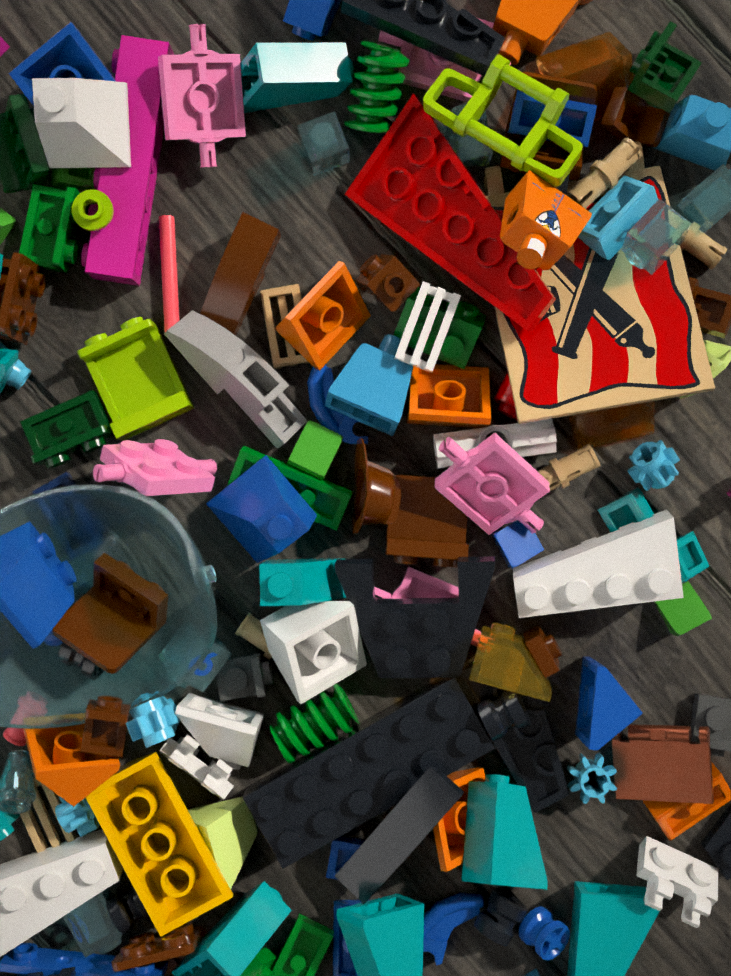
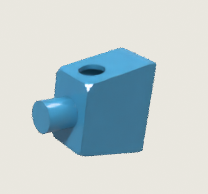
(700, 132)
(372, 386)

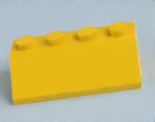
(158, 844)

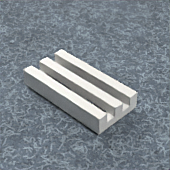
(439, 294)

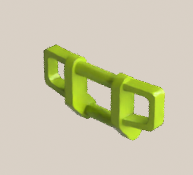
(483, 94)

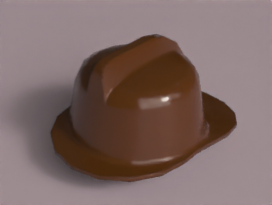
(376, 492)

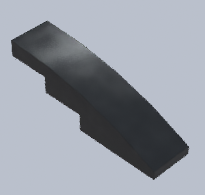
(399, 833)

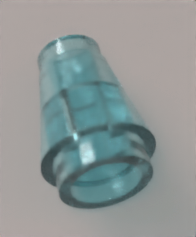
(17, 783)

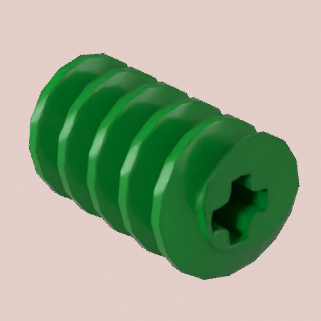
(377, 88)
(313, 723)

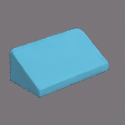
(617, 215)

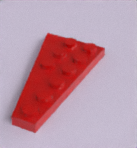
(436, 205)

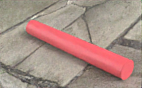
(169, 271)

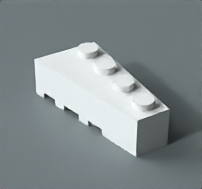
(607, 571)
(52, 884)

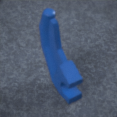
(318, 388)
(444, 917)

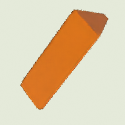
(679, 816)

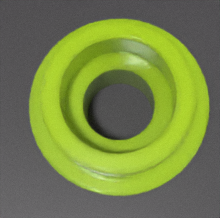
(101, 218)

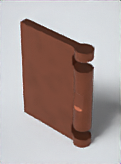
(663, 764)

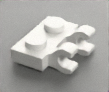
(212, 777)
(678, 873)

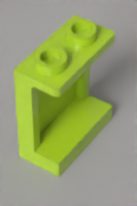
(135, 377)

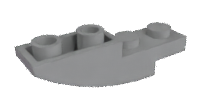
(234, 366)

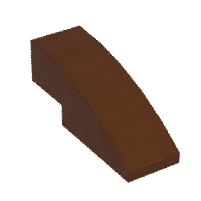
(240, 272)

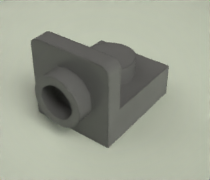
(244, 677)
(715, 713)

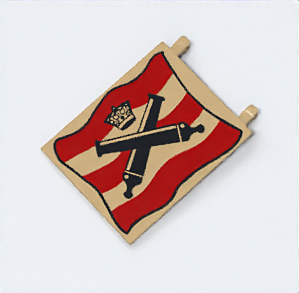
(611, 331)

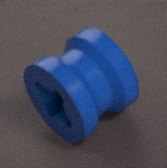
(544, 933)

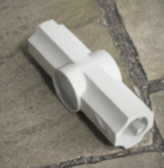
(526, 439)

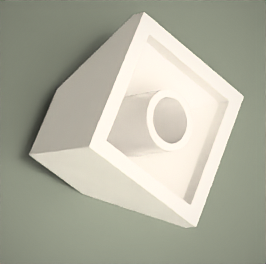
(82, 122)
(314, 645)
(221, 728)

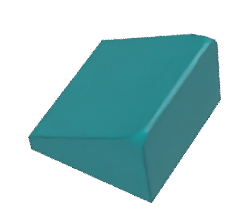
(626, 510)
(690, 556)

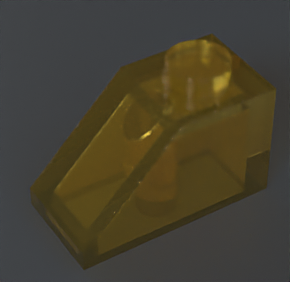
(506, 663)

